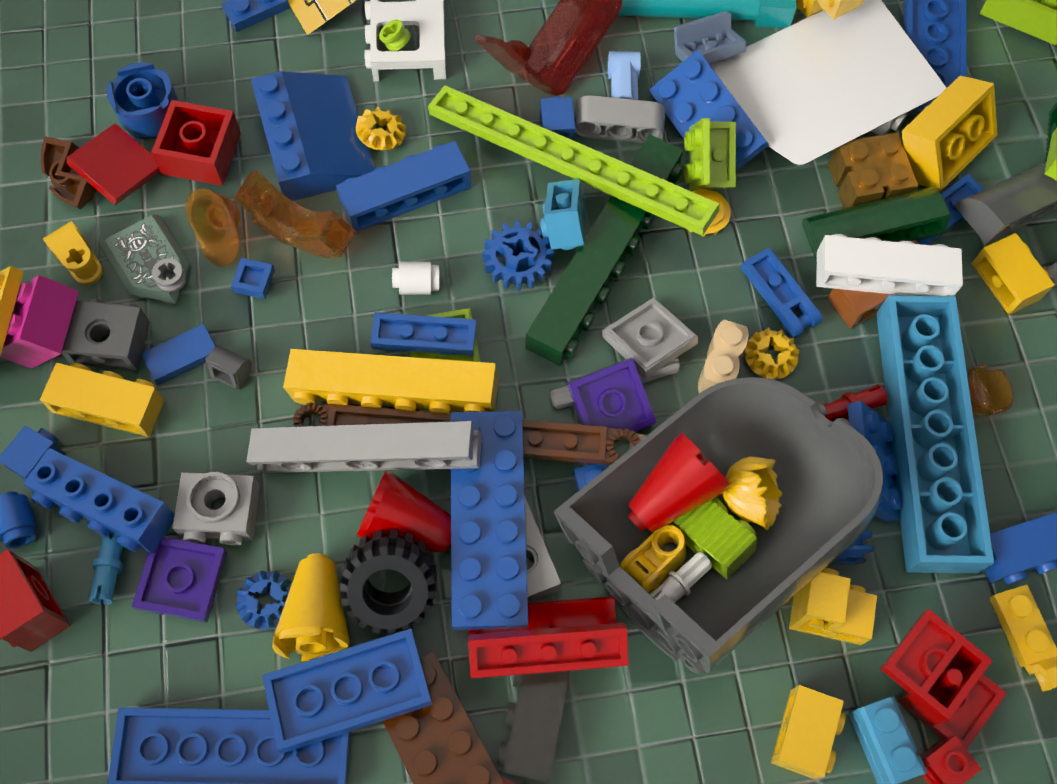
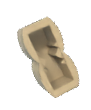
(723, 354)

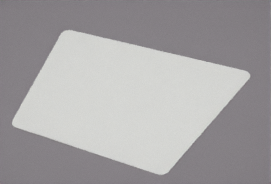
(819, 80)

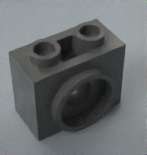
(94, 320)

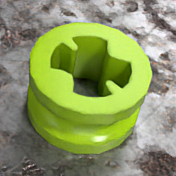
(394, 35)

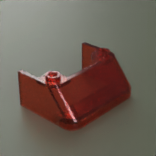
(560, 45)

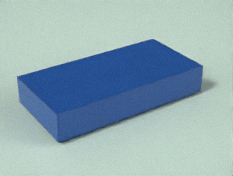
(178, 354)

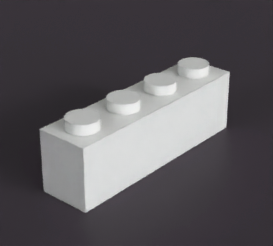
(888, 266)

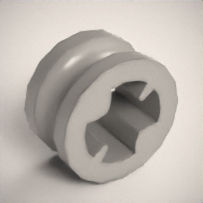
(170, 265)

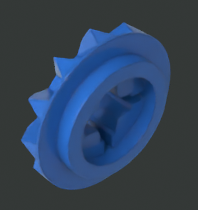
(250, 607)

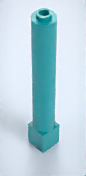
(763, 12)

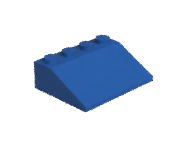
(311, 131)

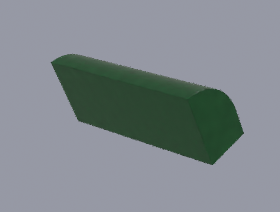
(891, 219)

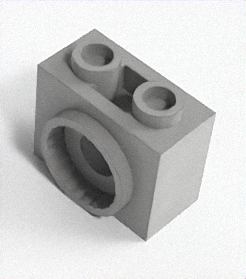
(230, 523)

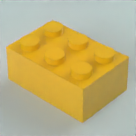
(951, 131)

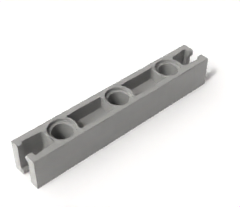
(366, 447)

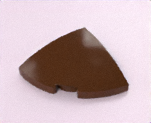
(68, 183)

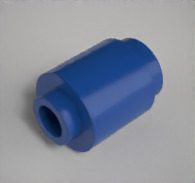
(16, 520)

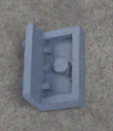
(710, 36)

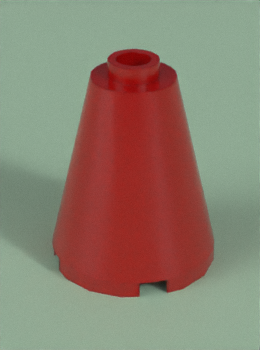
(676, 486)
(407, 510)

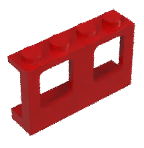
(558, 638)

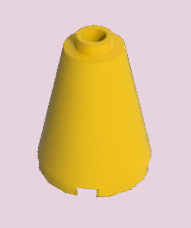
(313, 613)

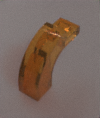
(310, 231)

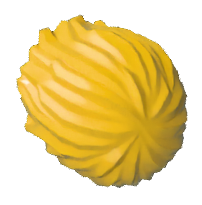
(753, 491)

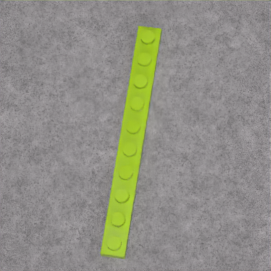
(575, 160)

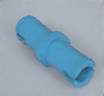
(106, 569)

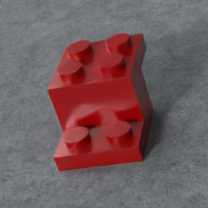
(943, 679)

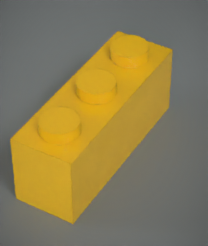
(103, 398)

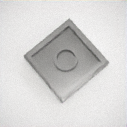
(650, 337)

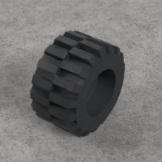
(381, 608)

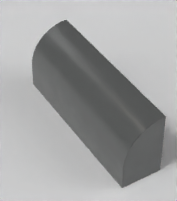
(1010, 204)

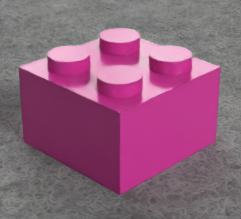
(39, 322)

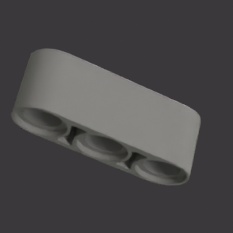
(619, 119)

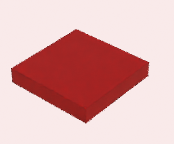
(114, 164)

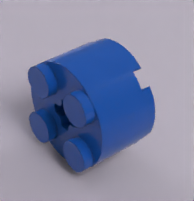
(141, 98)

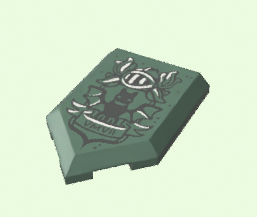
(136, 252)

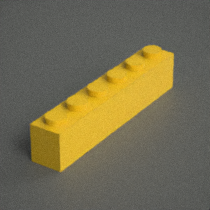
(391, 381)

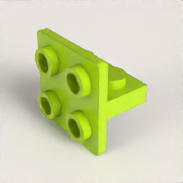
(711, 155)

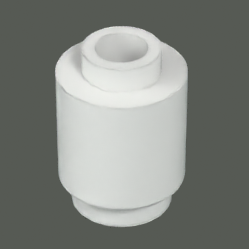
(415, 278)

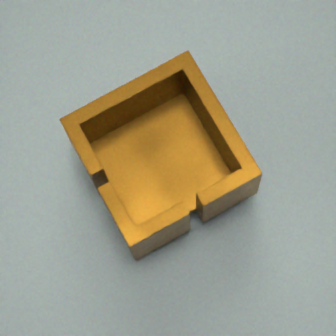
(875, 166)

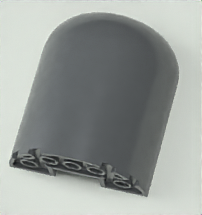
(827, 502)

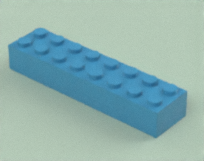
(933, 436)

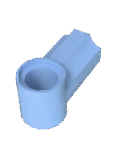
(624, 74)

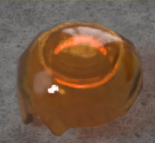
(989, 391)

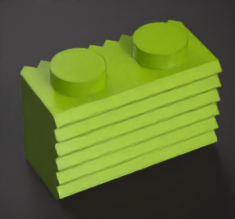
(718, 536)

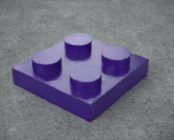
(612, 398)
(180, 579)

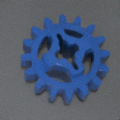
(517, 254)

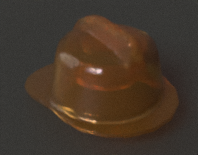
(215, 224)

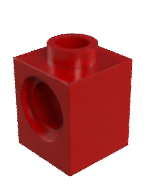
(948, 762)

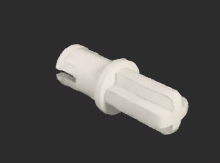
(679, 583)

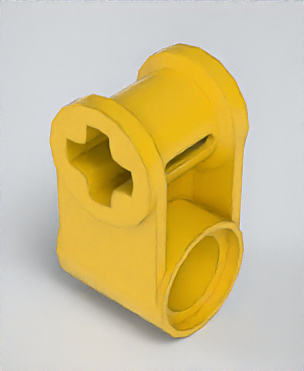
(74, 253)
(650, 564)

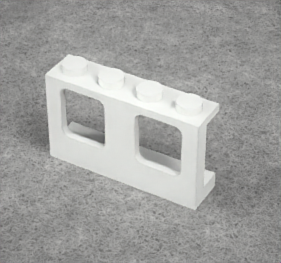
(431, 22)

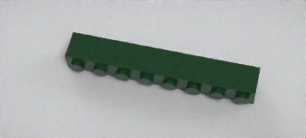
(598, 261)

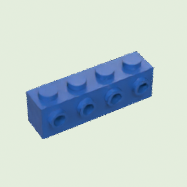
(100, 501)

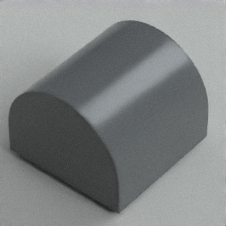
(228, 367)

